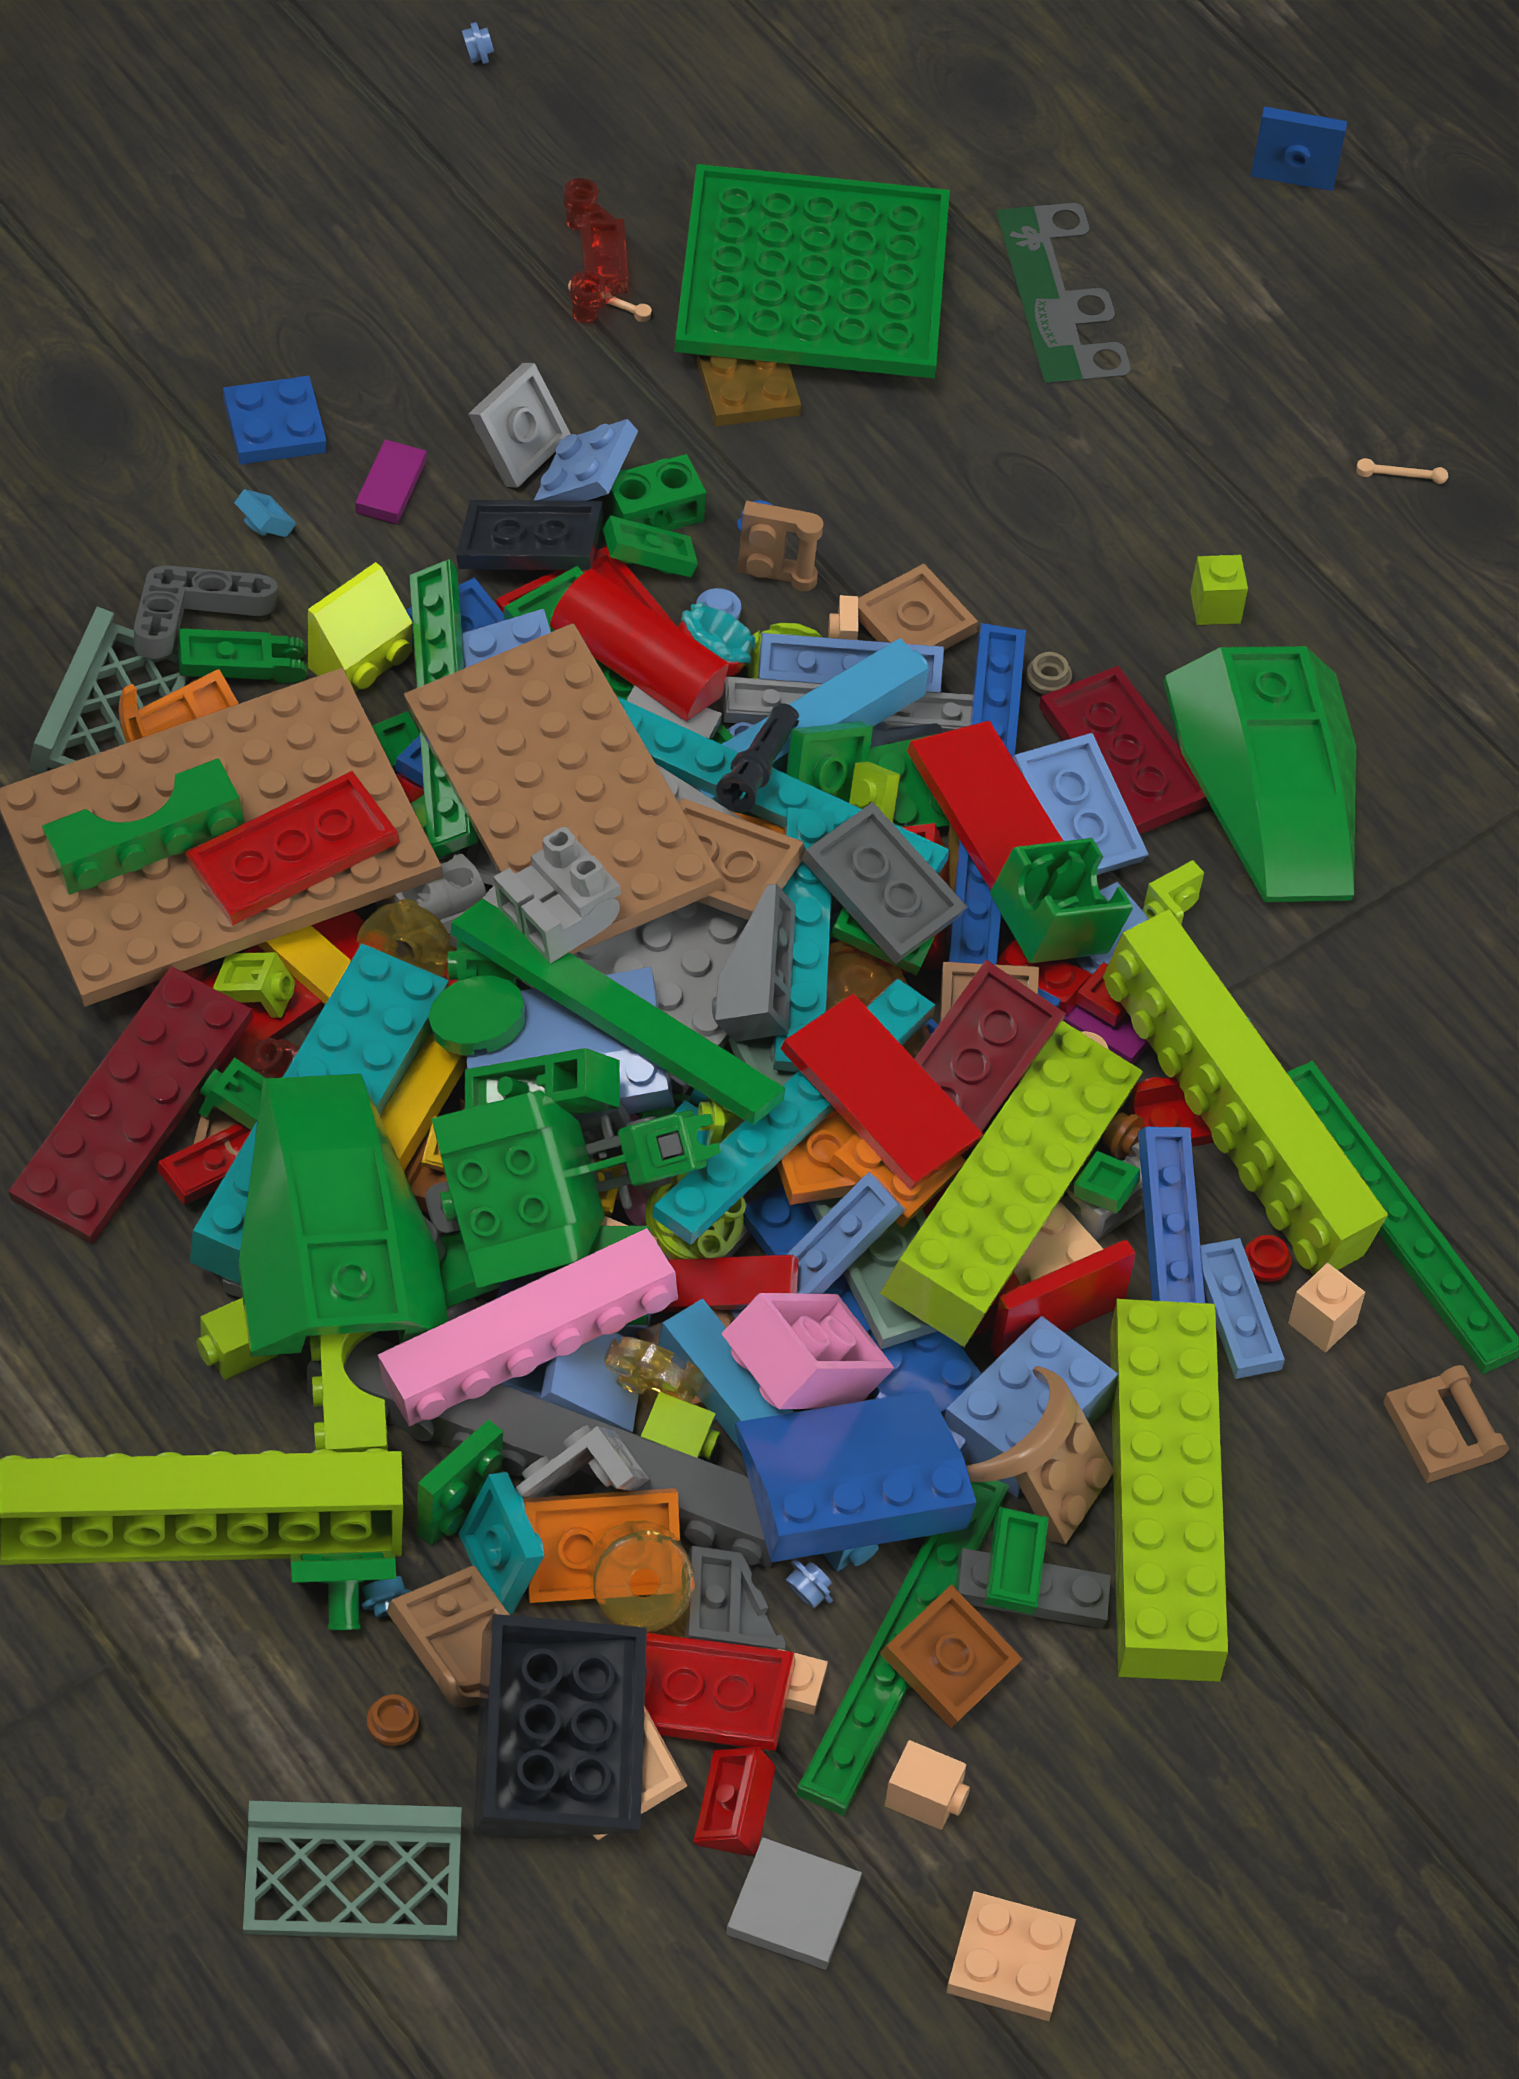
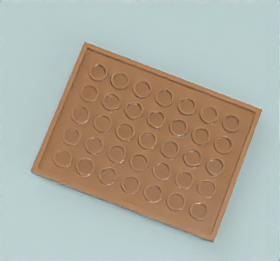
(163, 914)

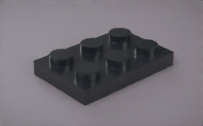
(530, 535)

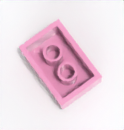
(806, 1350)

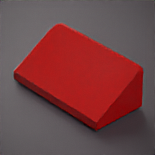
(735, 1801)

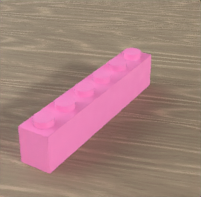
(528, 1327)

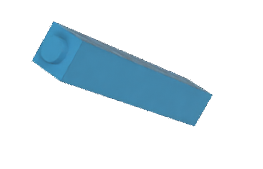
(861, 693)
(728, 1387)

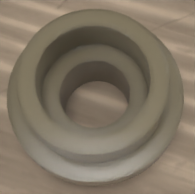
(1048, 672)

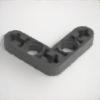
(183, 588)

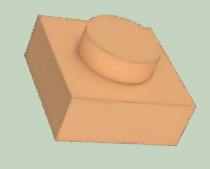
(845, 623)
(806, 1683)

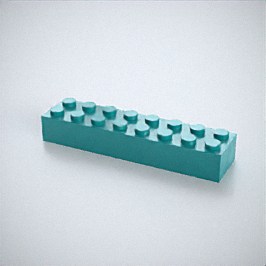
(367, 1028)

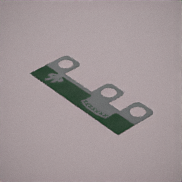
(1046, 303)

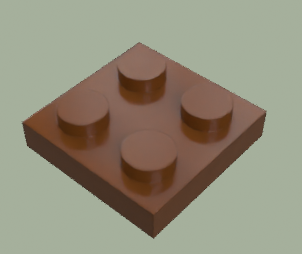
(951, 1656)

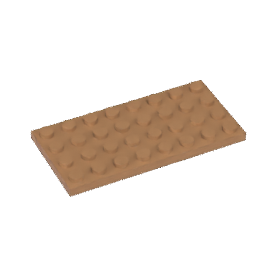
(546, 747)

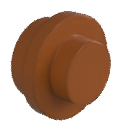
(1123, 1134)
(392, 1720)

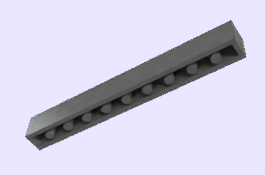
(712, 1500)

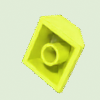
(359, 629)

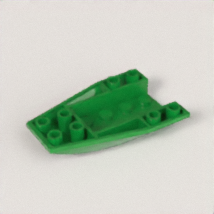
(1274, 763)
(331, 1222)

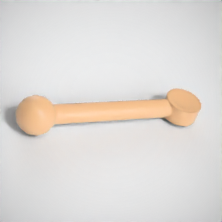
(641, 312)
(1366, 468)

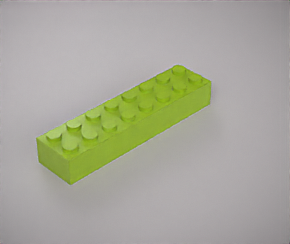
(1243, 1095)
(1011, 1184)
(1168, 1492)
(199, 1506)

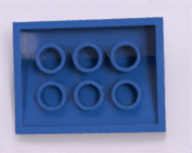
(855, 1475)

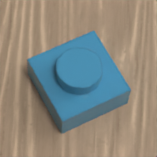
(264, 514)

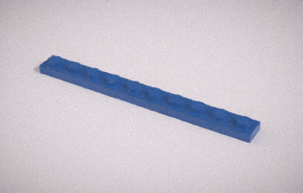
(995, 699)

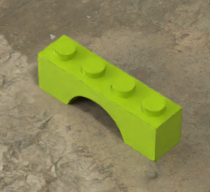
(351, 1416)

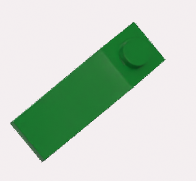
(575, 1079)

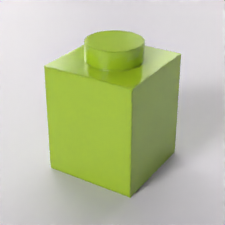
(1219, 589)
(226, 1340)
(681, 1427)

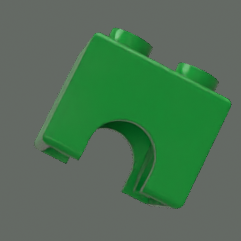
(1055, 902)

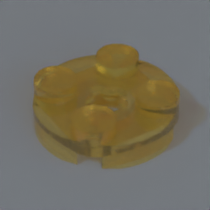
(413, 925)
(650, 1367)

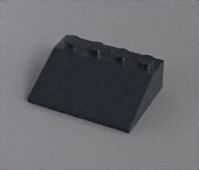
(559, 1728)

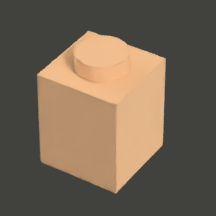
(1326, 1307)
(927, 1785)

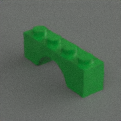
(95, 850)

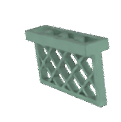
(81, 682)
(345, 1826)

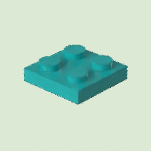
(502, 1540)

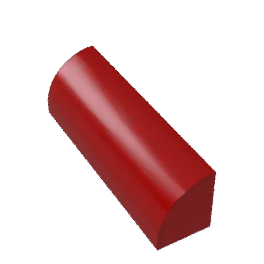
(642, 645)

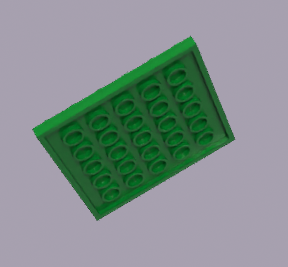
(813, 271)

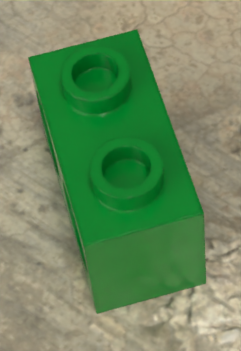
(658, 494)

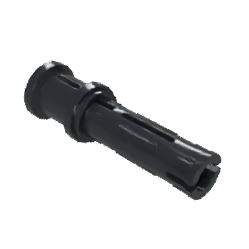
(752, 767)

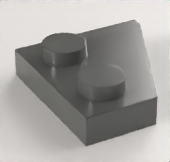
(727, 1603)

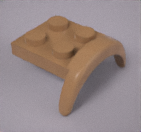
(1055, 1464)
(446, 1630)

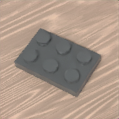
(883, 882)

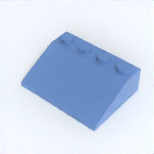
(557, 1029)

